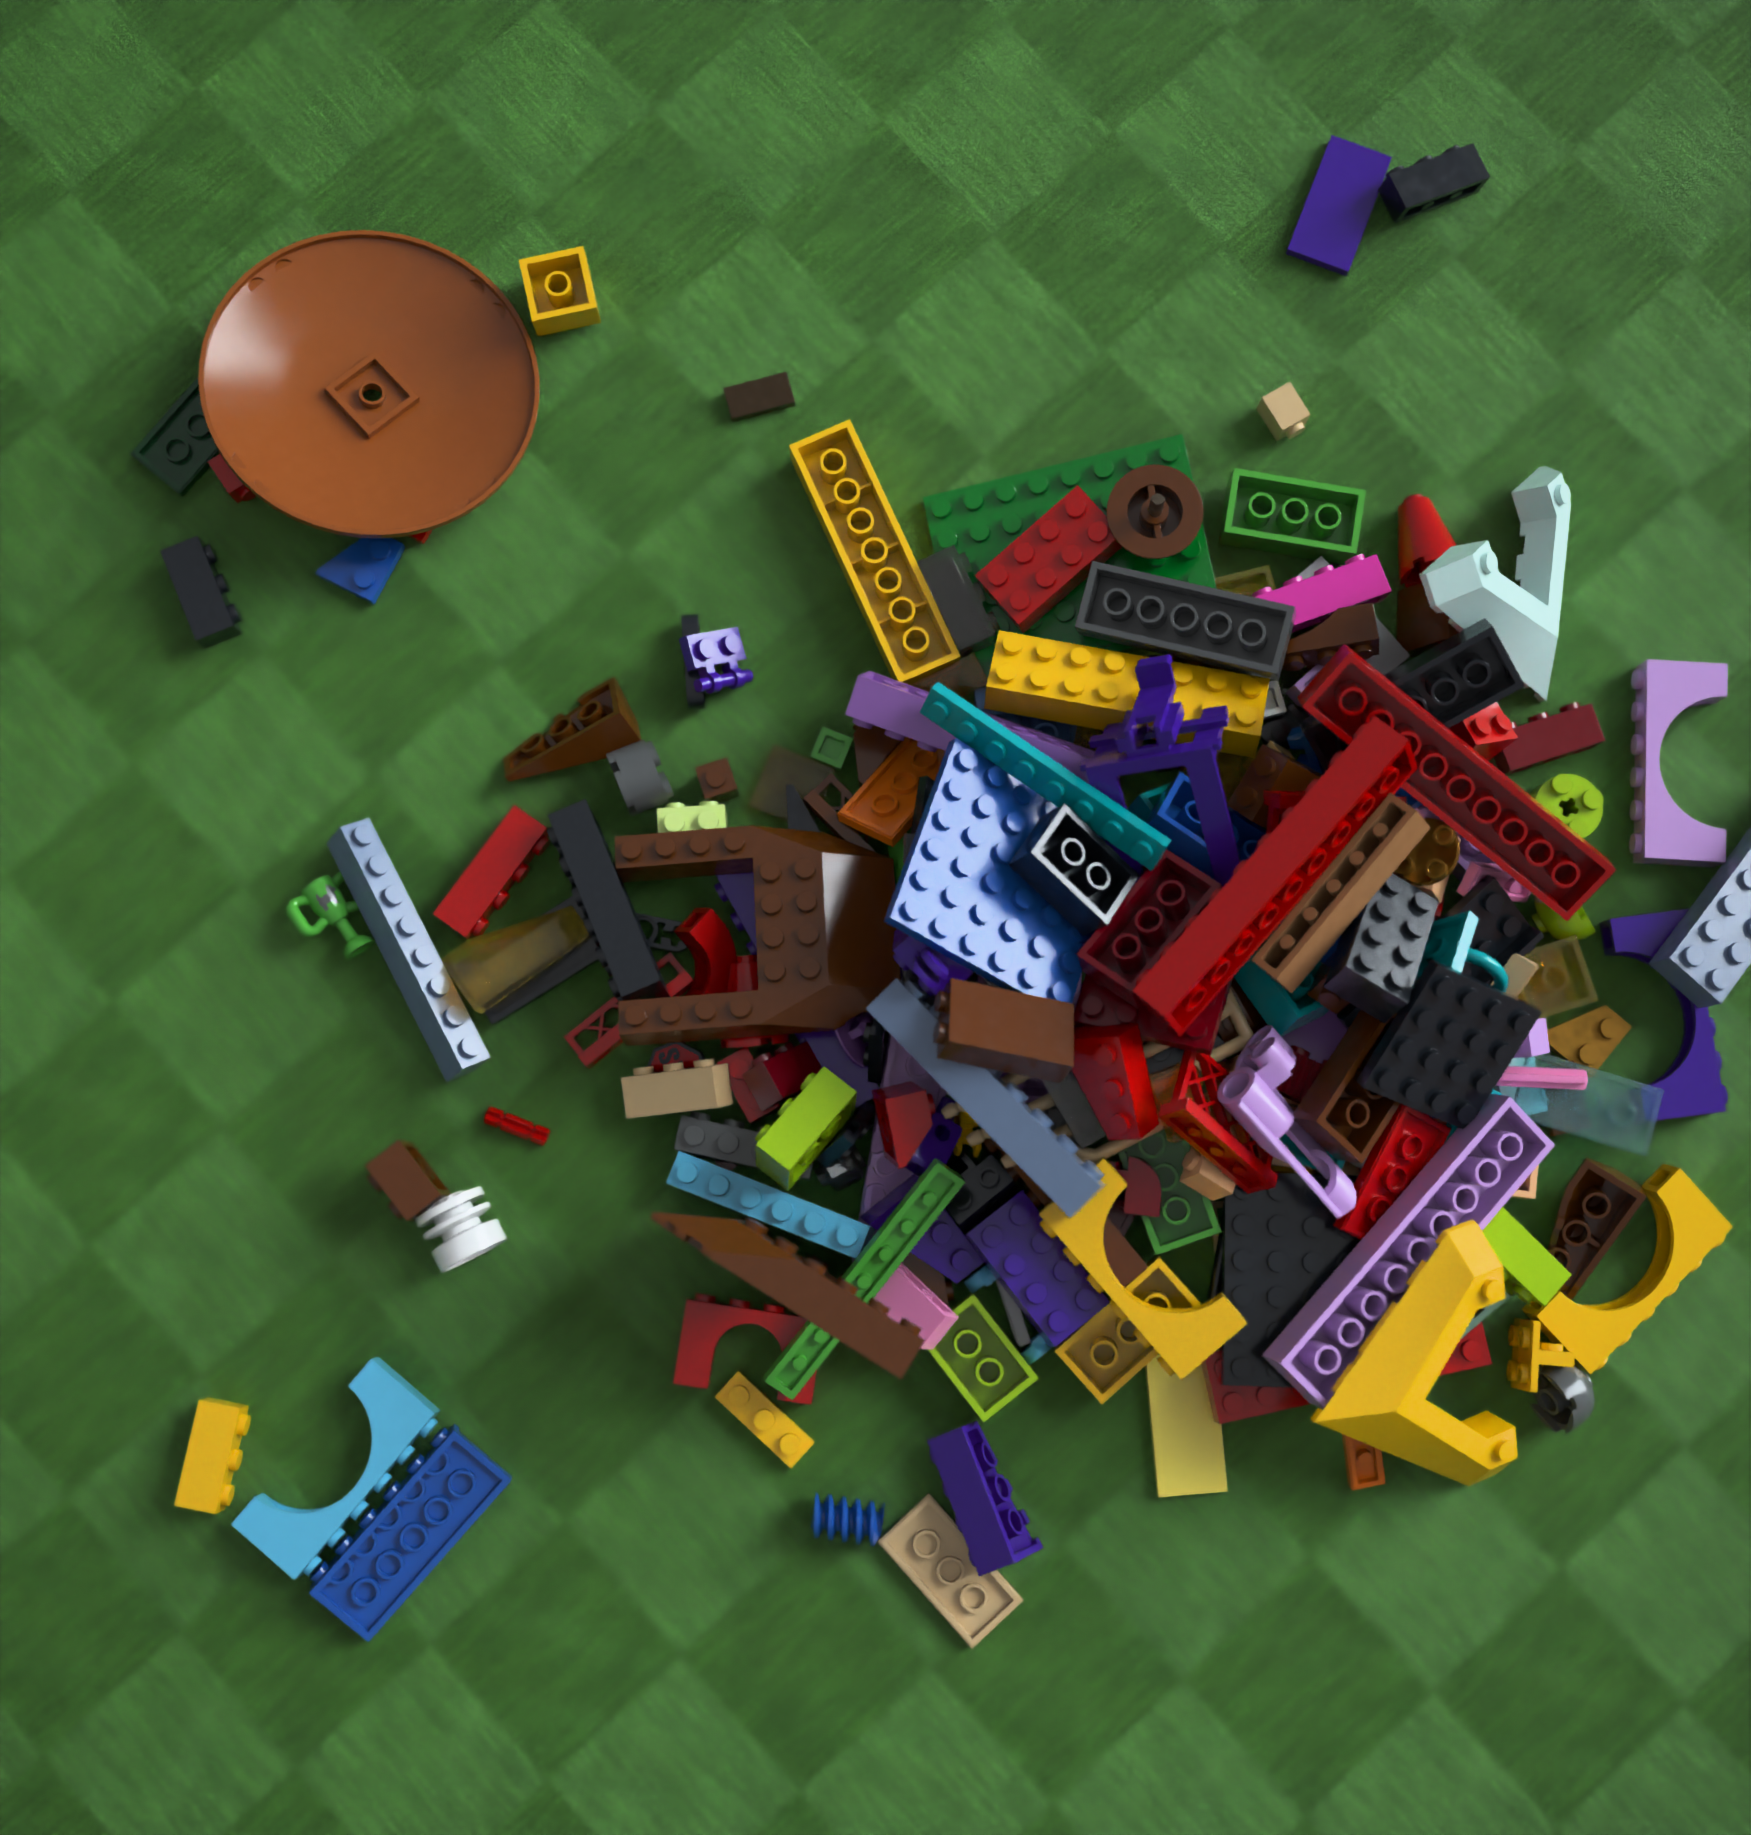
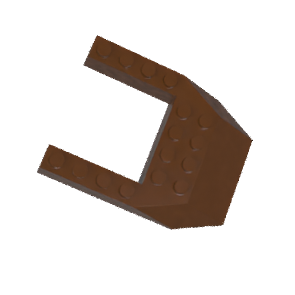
(816, 931)
(800, 1285)

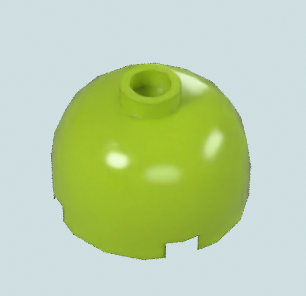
(1559, 928)

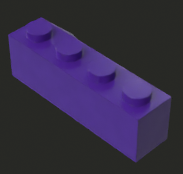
(981, 1499)

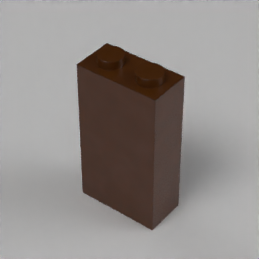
(1004, 1030)

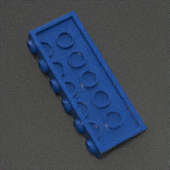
(408, 1532)

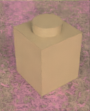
(1283, 412)

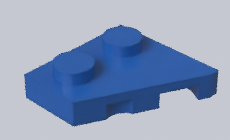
(363, 567)

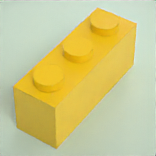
(212, 1455)

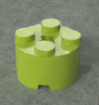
(1577, 796)

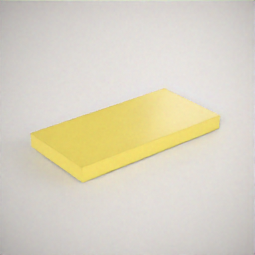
(1184, 1434)

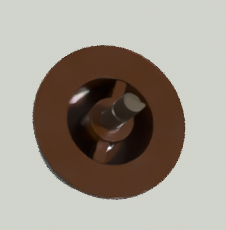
(1154, 511)

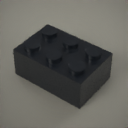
(1074, 870)

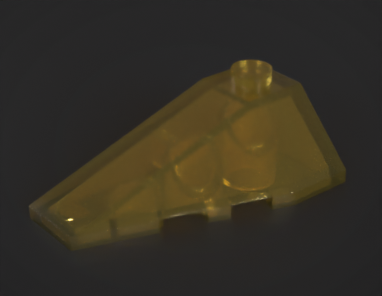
(504, 959)

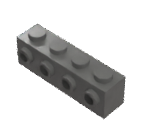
(719, 1141)

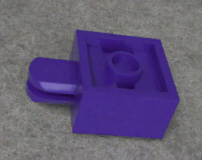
(928, 964)

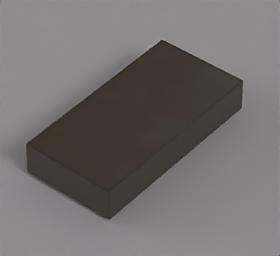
(759, 396)

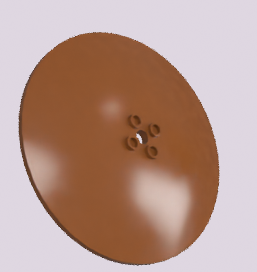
(353, 316)

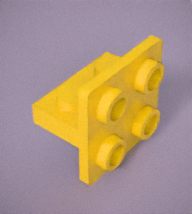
(1530, 1352)

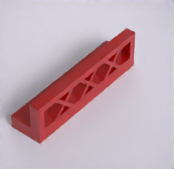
(611, 1040)

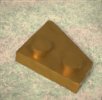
(1588, 1037)

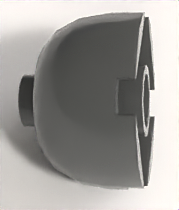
(1563, 1397)

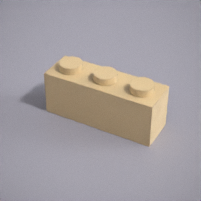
(676, 1088)

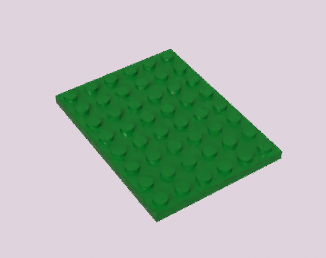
(996, 512)

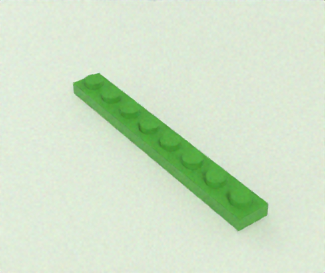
(869, 1272)

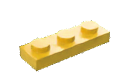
(764, 1419)

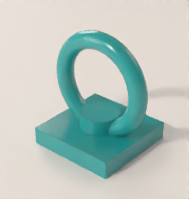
(1450, 945)

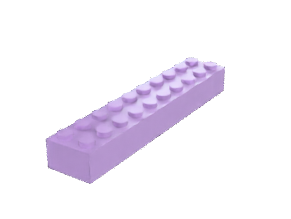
(1462, 1182)

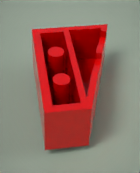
(1115, 1079)

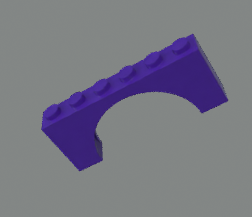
(1693, 1079)

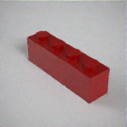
(493, 873)

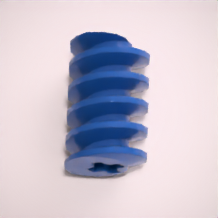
(847, 1519)

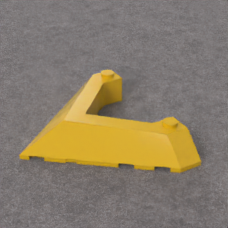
(1386, 1386)

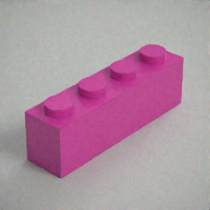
(1321, 595)

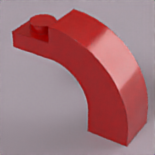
(711, 950)

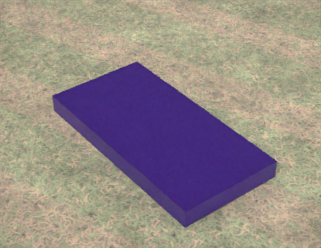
(1338, 205)

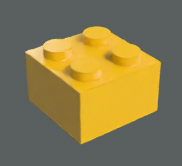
(559, 291)

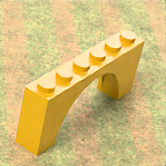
(1685, 1234)
(1179, 1335)

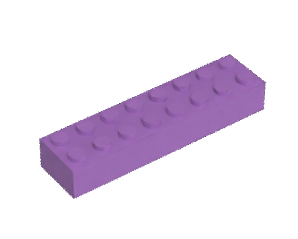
(897, 709)

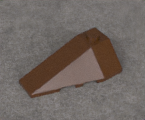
(583, 736)
(1590, 1218)

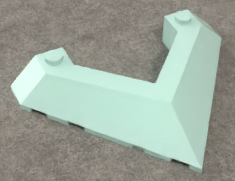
(1526, 617)

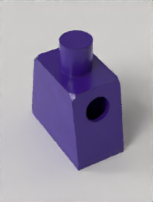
(938, 1141)

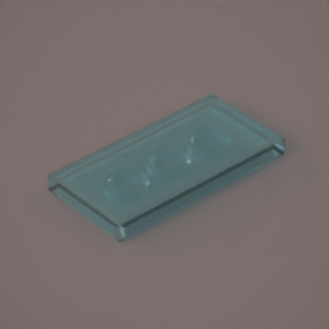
(1607, 1112)

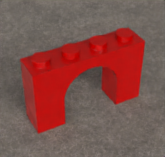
(706, 1323)

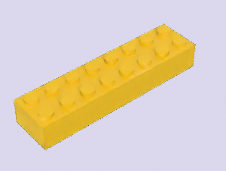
(873, 553)
(1099, 685)

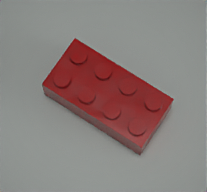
(1048, 559)

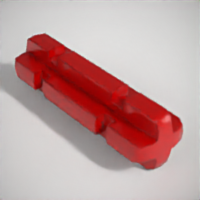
(517, 1126)

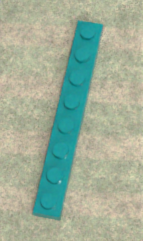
(1044, 775)

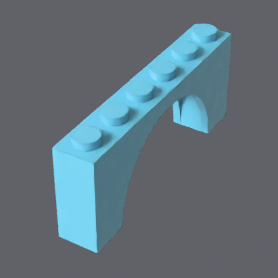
(297, 1535)

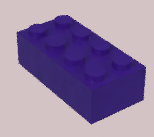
(1035, 1270)

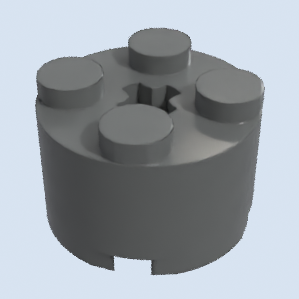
(638, 777)

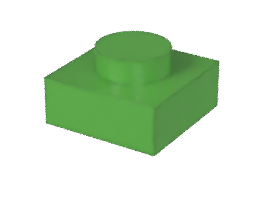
(831, 748)

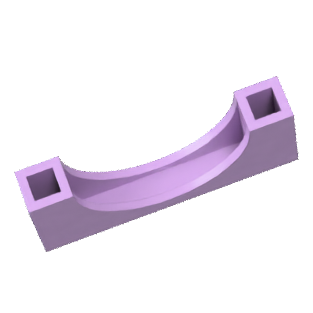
(1661, 828)

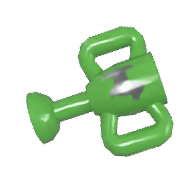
(332, 909)

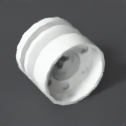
(460, 1228)

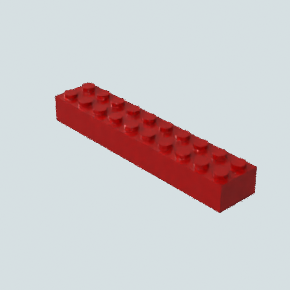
(1463, 786)
(1275, 876)

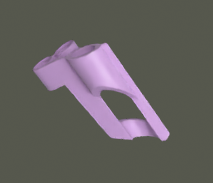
(1266, 1116)

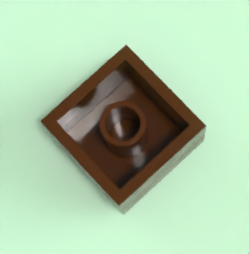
(406, 1180)

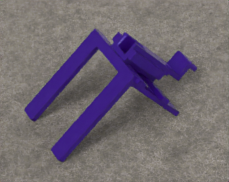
(1157, 706)

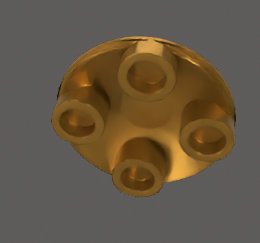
(1432, 857)

